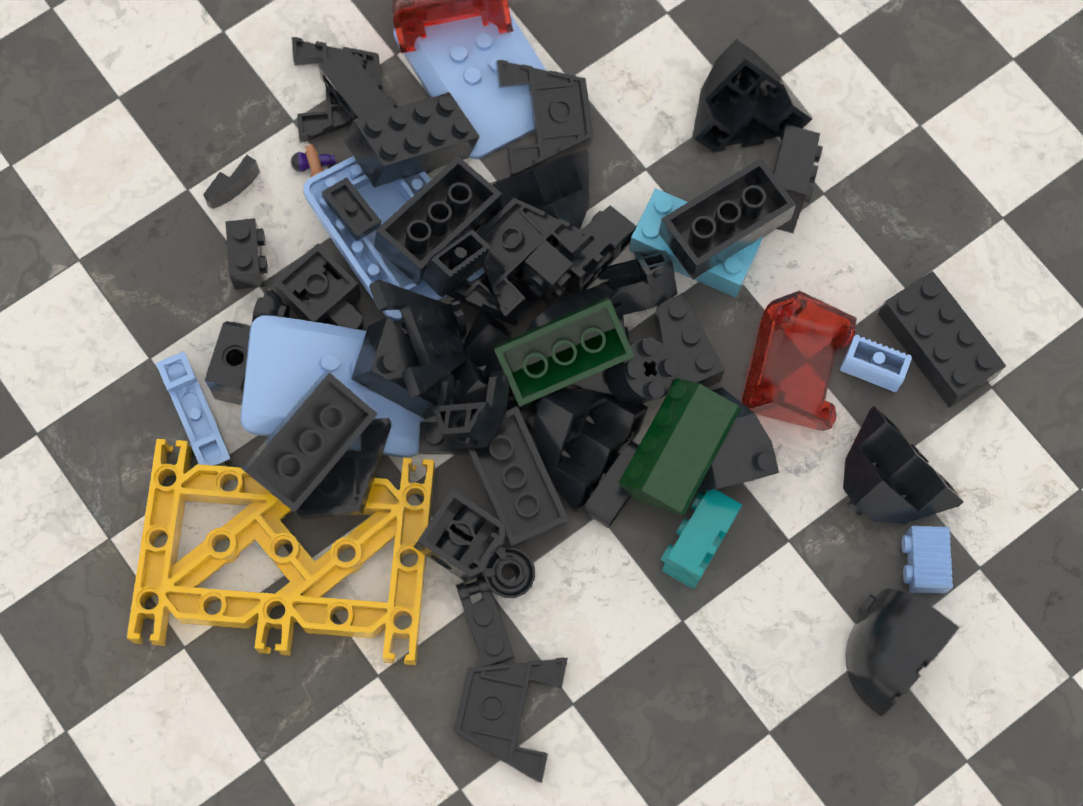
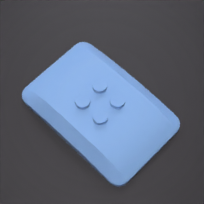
(462, 61)
(384, 200)
(286, 361)

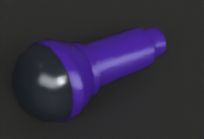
(300, 163)

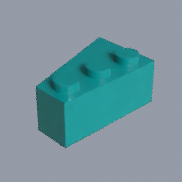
(700, 537)

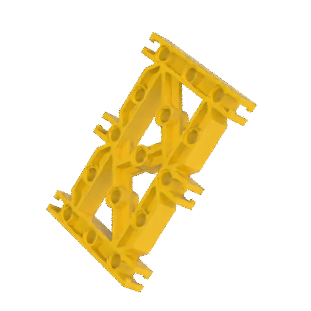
(309, 579)

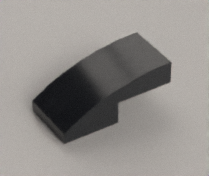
(227, 188)

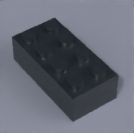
(411, 139)
(436, 216)
(726, 218)
(941, 339)
(309, 441)
(518, 482)

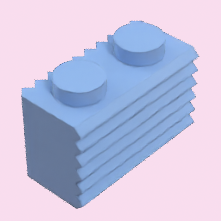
(875, 363)
(928, 559)

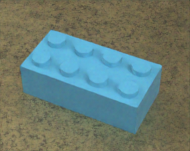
(725, 276)

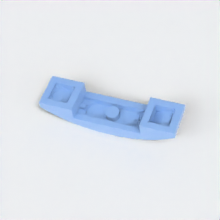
(193, 410)

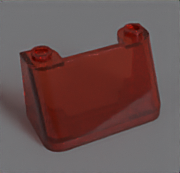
(413, 16)
(796, 360)

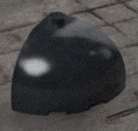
(892, 646)

